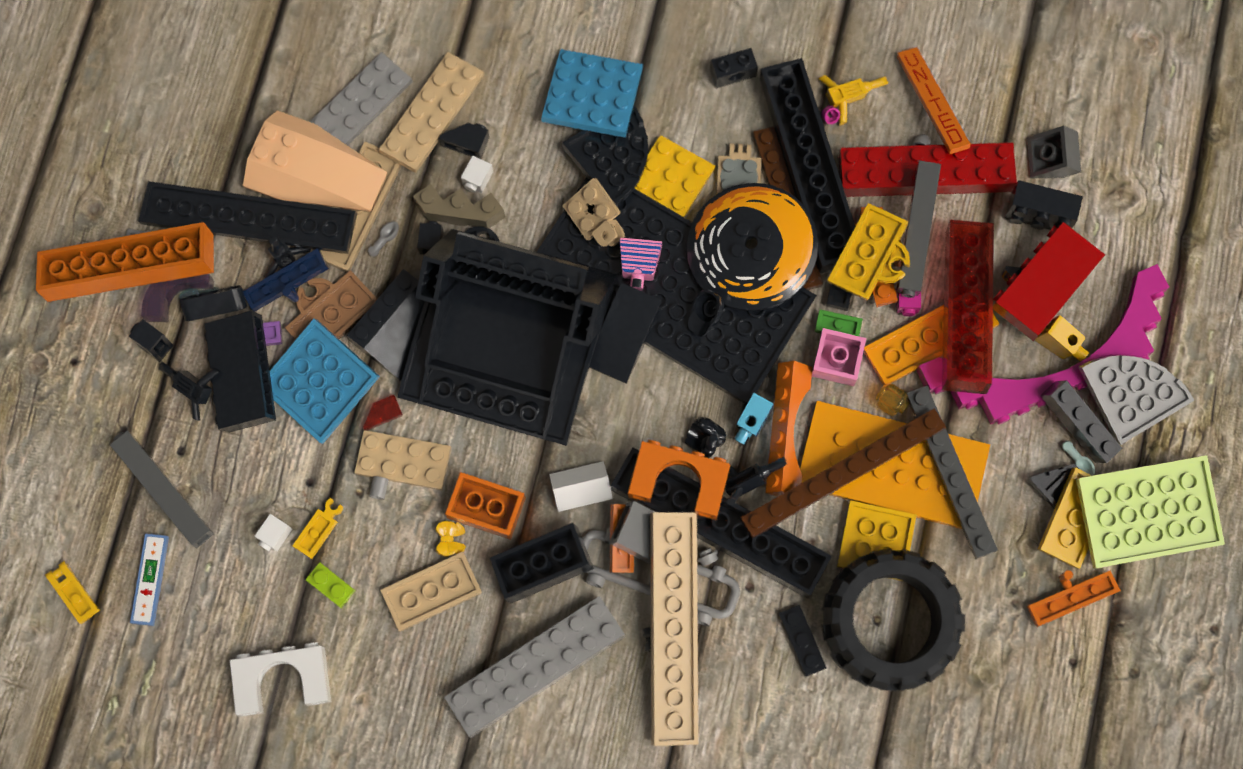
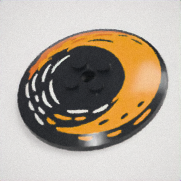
(760, 275)

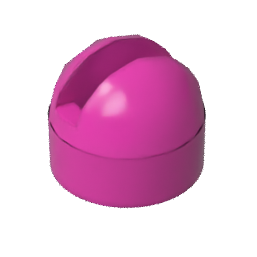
(833, 111)

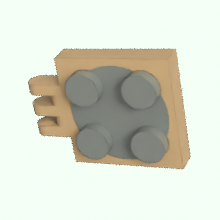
(738, 168)

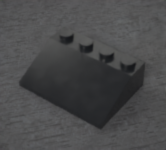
(390, 325)

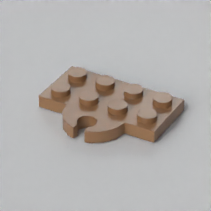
(334, 305)

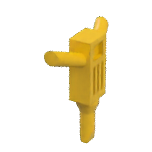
(849, 92)

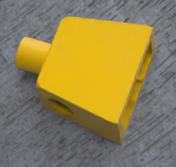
(1063, 339)

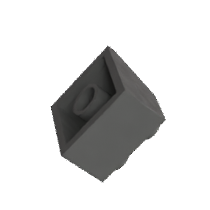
(1054, 153)

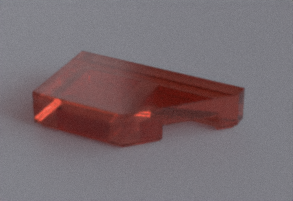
(383, 412)

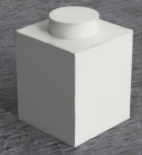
(476, 175)
(272, 533)

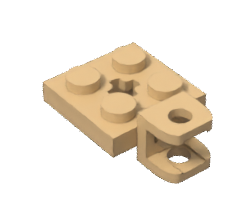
(601, 223)

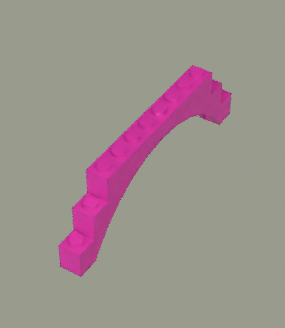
(1017, 396)

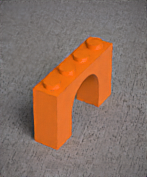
(656, 458)

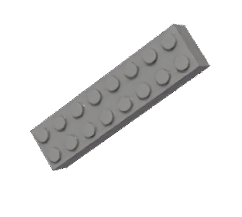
(534, 667)

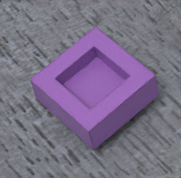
(273, 333)

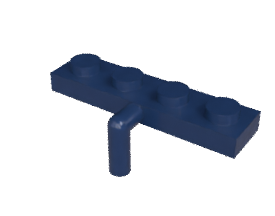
(286, 280)

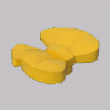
(447, 531)

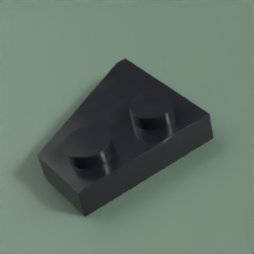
(1051, 483)

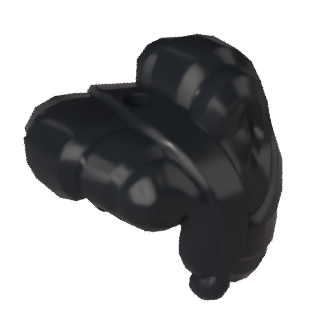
(705, 436)

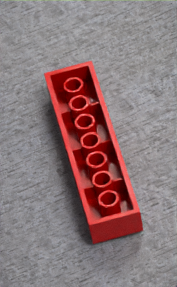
(893, 169)

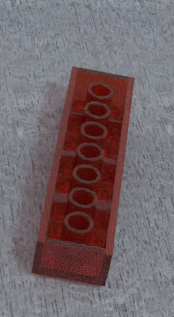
(968, 307)

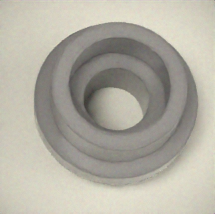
(707, 556)

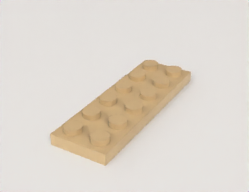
(431, 112)
(364, 218)

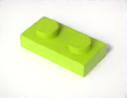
(330, 585)

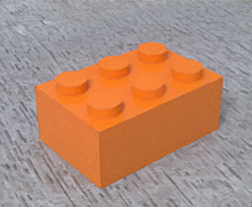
(485, 505)

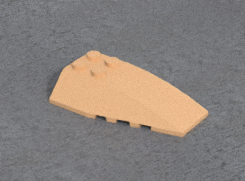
(310, 166)

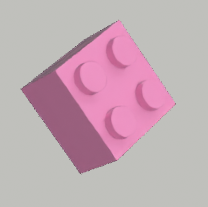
(838, 357)

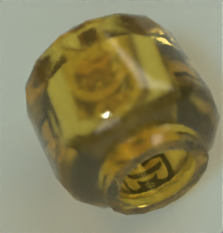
(892, 399)

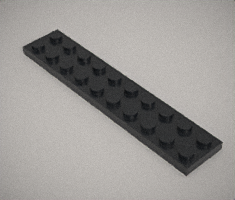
(249, 217)

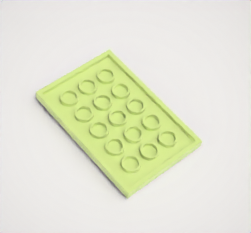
(1150, 511)

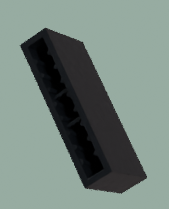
(244, 385)

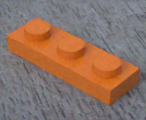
(619, 560)

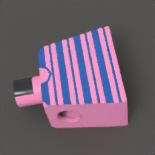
(639, 260)

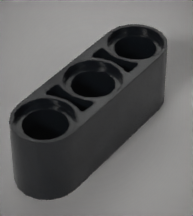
(213, 303)

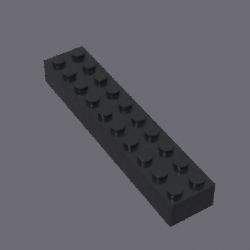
(808, 157)
(772, 553)

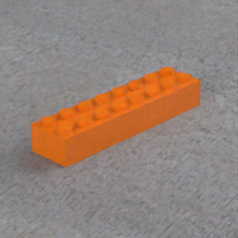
(125, 262)

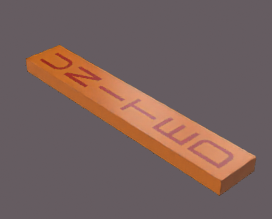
(933, 100)

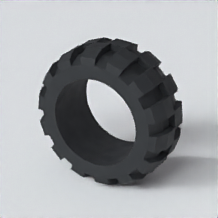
(944, 609)

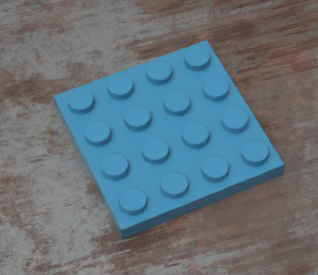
(592, 93)
(320, 380)

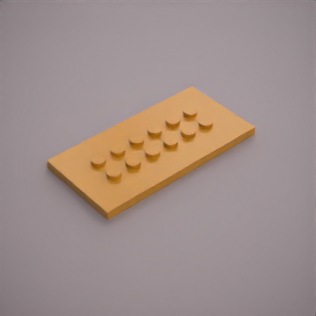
(902, 484)

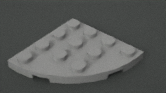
(1133, 393)

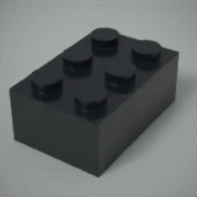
(1042, 206)

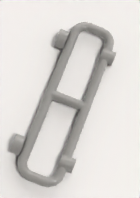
(705, 613)

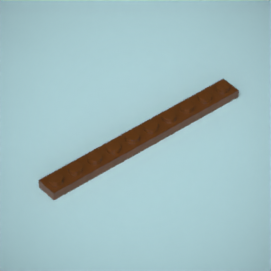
(843, 473)

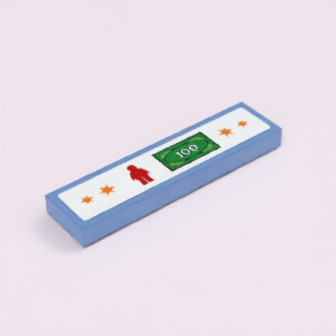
(149, 580)

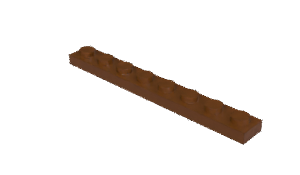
(778, 176)

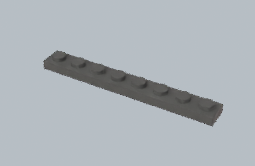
(954, 480)

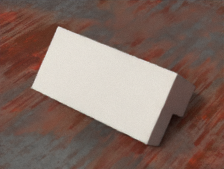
(581, 486)

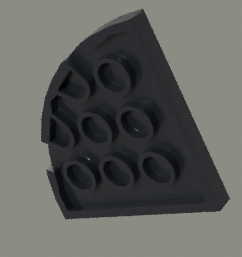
(612, 159)

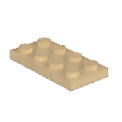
(403, 460)
(431, 591)

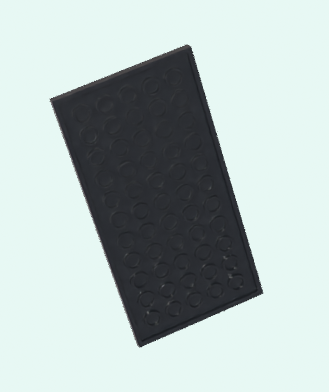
(736, 349)

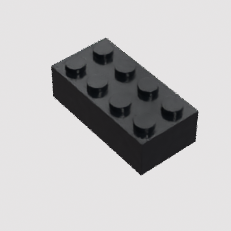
(541, 563)

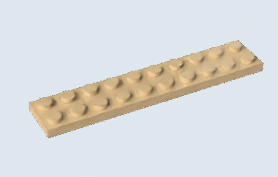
(674, 629)

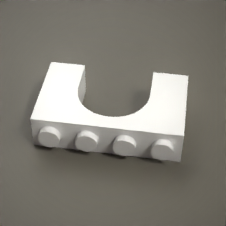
(249, 671)

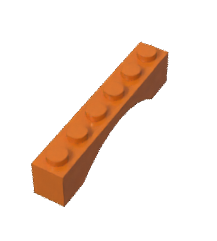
(791, 386)

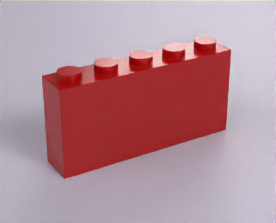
(1047, 280)

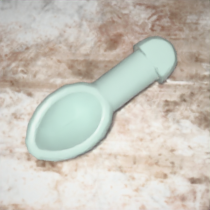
(1081, 462)

